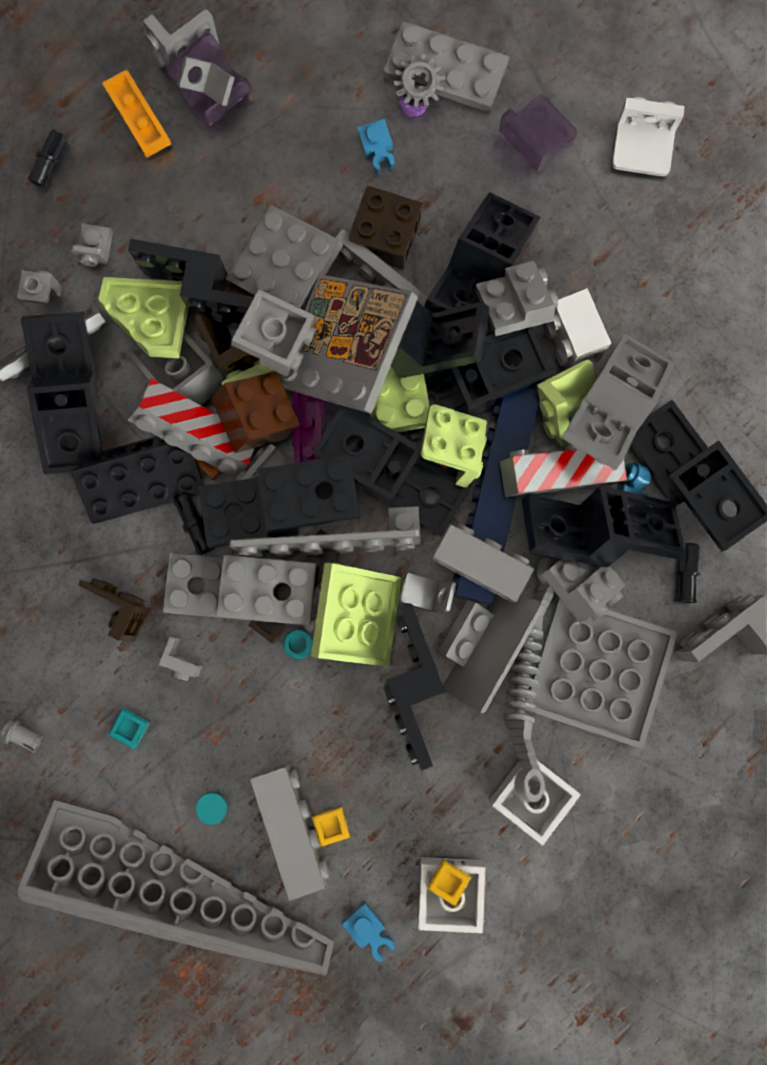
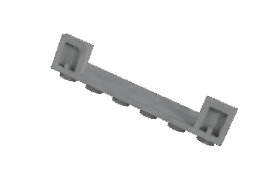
(403, 533)

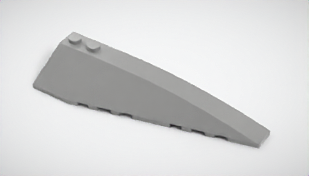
(121, 878)

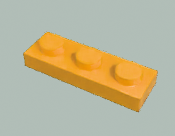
(136, 113)

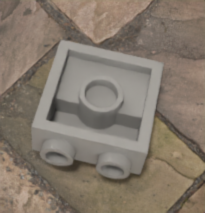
(518, 299)
(275, 332)
(585, 587)

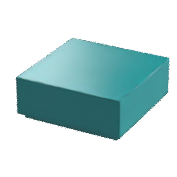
(129, 728)

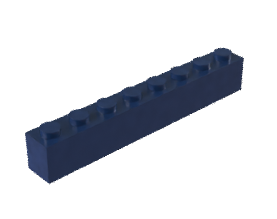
(493, 511)

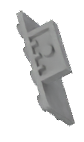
(486, 646)

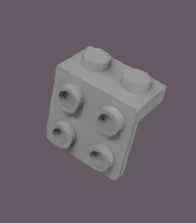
(169, 47)

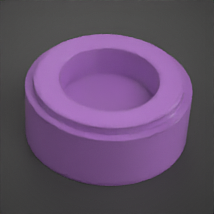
(409, 109)

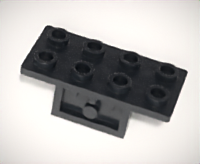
(136, 479)

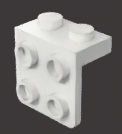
(646, 136)

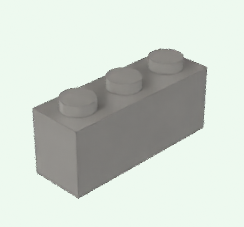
(483, 563)

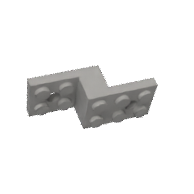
(619, 402)
(240, 588)
(744, 618)

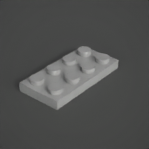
(470, 70)

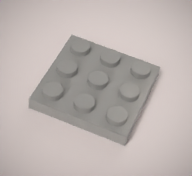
(284, 258)

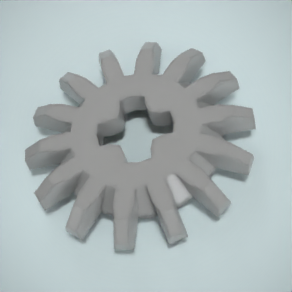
(416, 69)

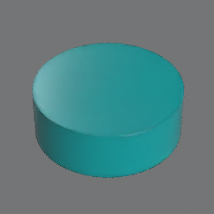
(297, 644)
(211, 808)

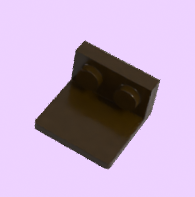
(386, 223)
(219, 341)
(129, 620)

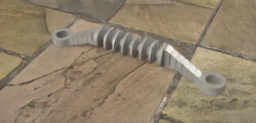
(519, 722)

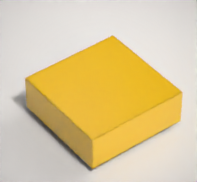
(331, 826)
(449, 882)

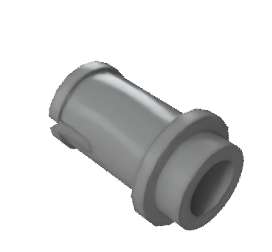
(21, 736)

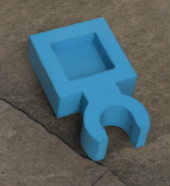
(377, 143)
(365, 928)

